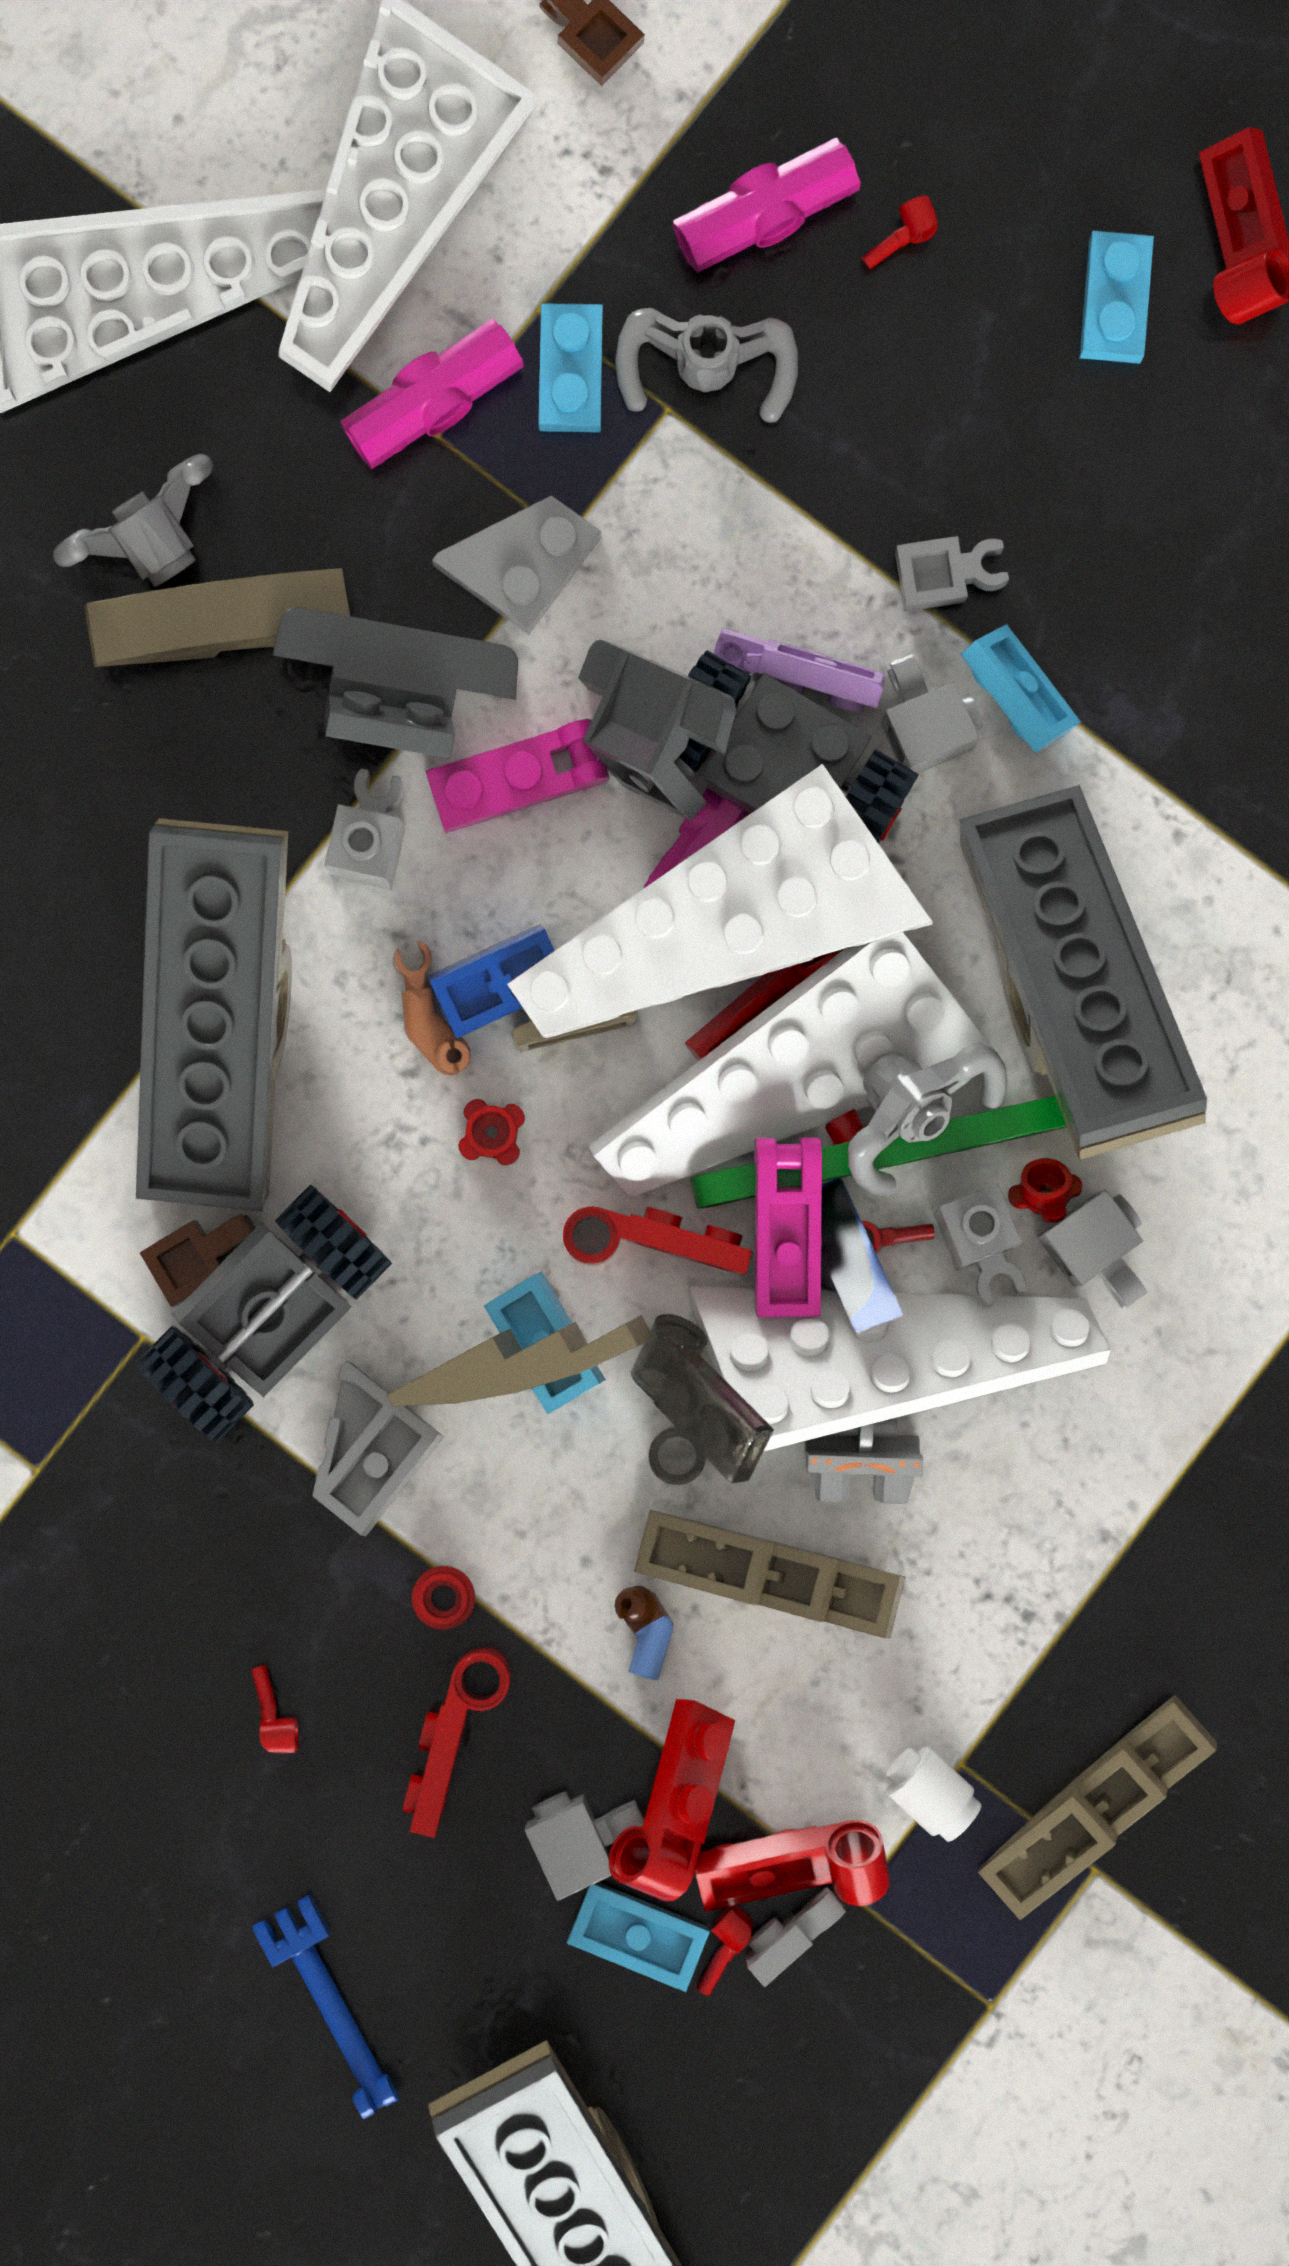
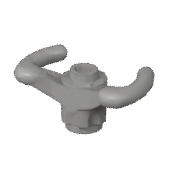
(707, 354)
(145, 529)
(917, 1105)

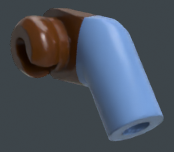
(650, 1626)

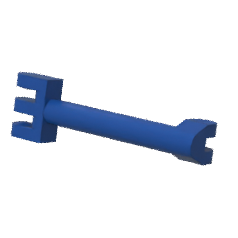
(375, 2087)

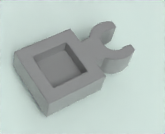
(937, 573)
(780, 1944)

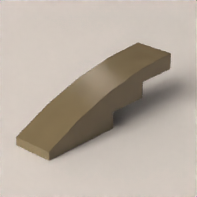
(206, 616)
(503, 1368)
(769, 1574)
(1097, 1807)

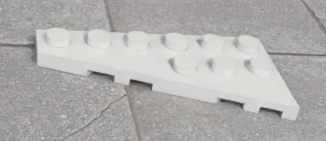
(408, 160)
(127, 279)
(752, 901)
(791, 1065)
(826, 1378)

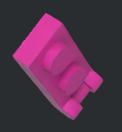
(514, 777)
(788, 1229)

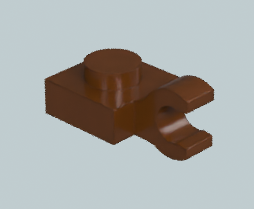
(594, 34)
(190, 1255)

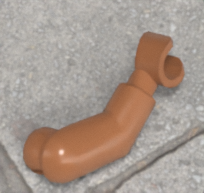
(424, 1025)

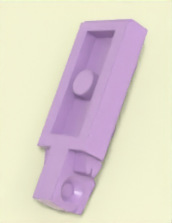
(846, 683)

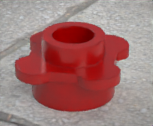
(482, 1116)
(1050, 1176)

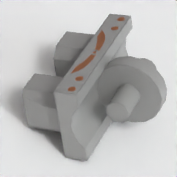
(865, 1451)

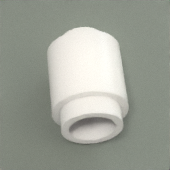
(932, 1793)

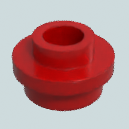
(426, 1609)

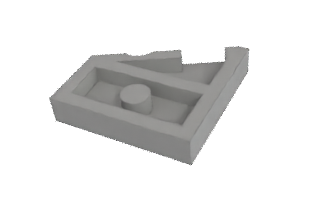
(521, 560)
(369, 1451)

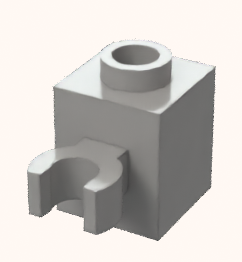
(928, 724)
(367, 839)
(978, 1233)
(1094, 1241)
(574, 1843)

